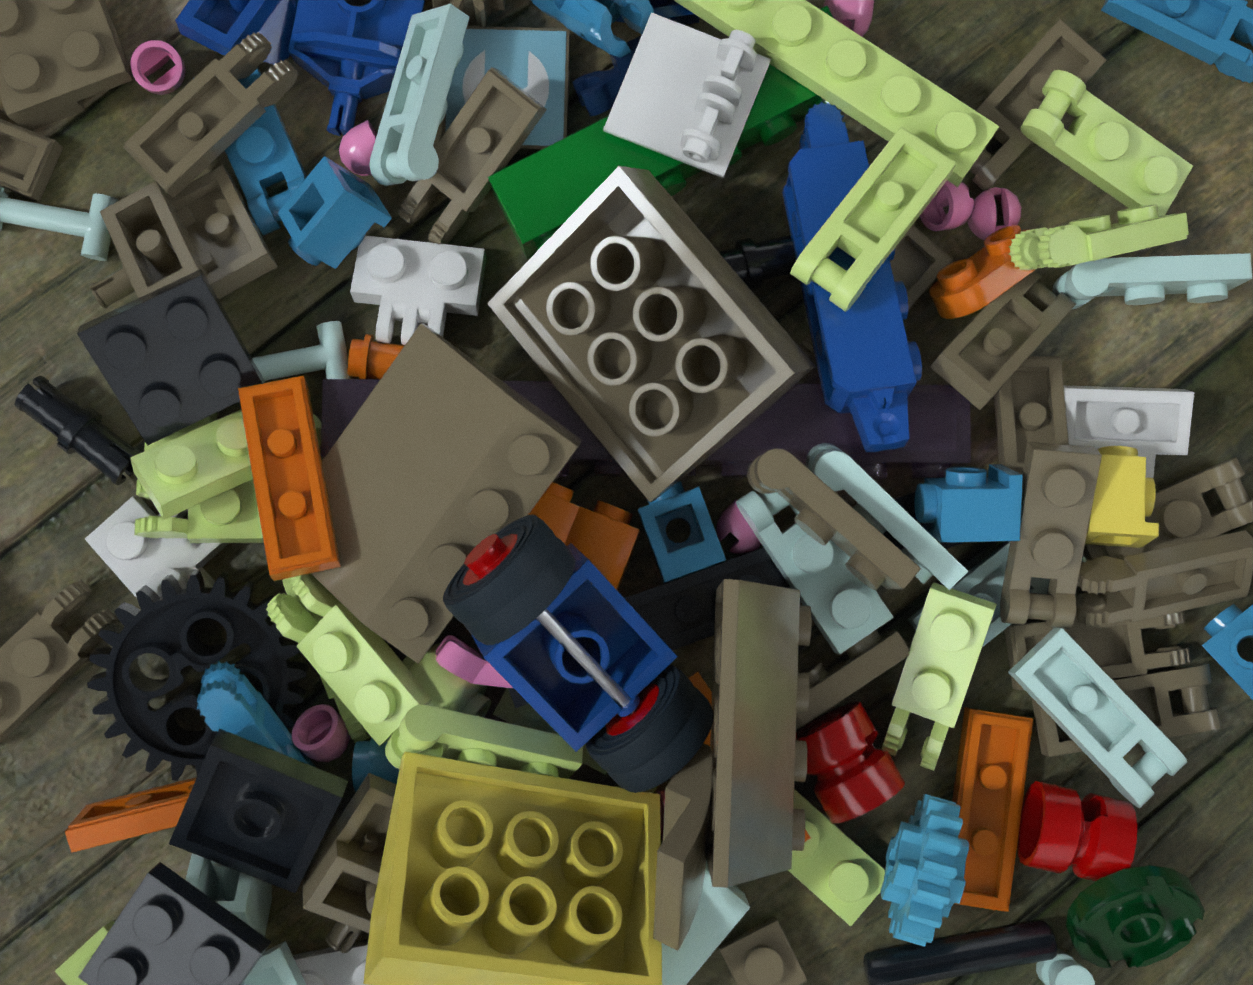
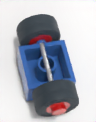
(579, 654)

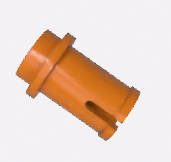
(371, 358)

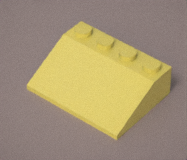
(514, 880)

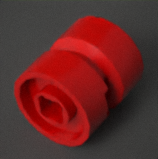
(848, 767)
(1088, 834)

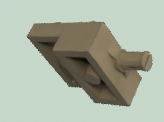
(56, 58)
(176, 236)
(348, 864)

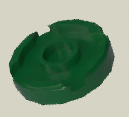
(1134, 916)

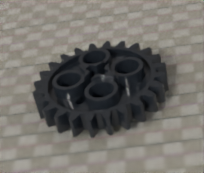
(167, 630)

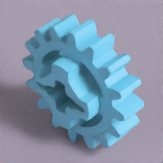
(925, 870)

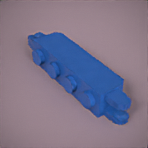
(864, 351)

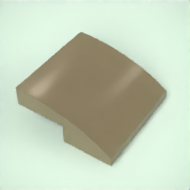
(683, 850)

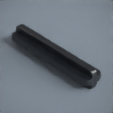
(961, 955)

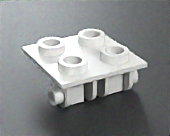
(688, 93)

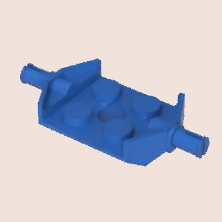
(351, 49)

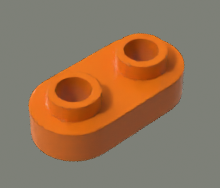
(979, 280)

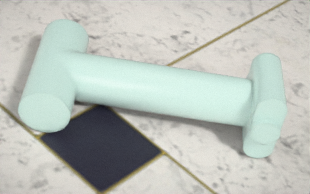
(63, 220)
(328, 355)

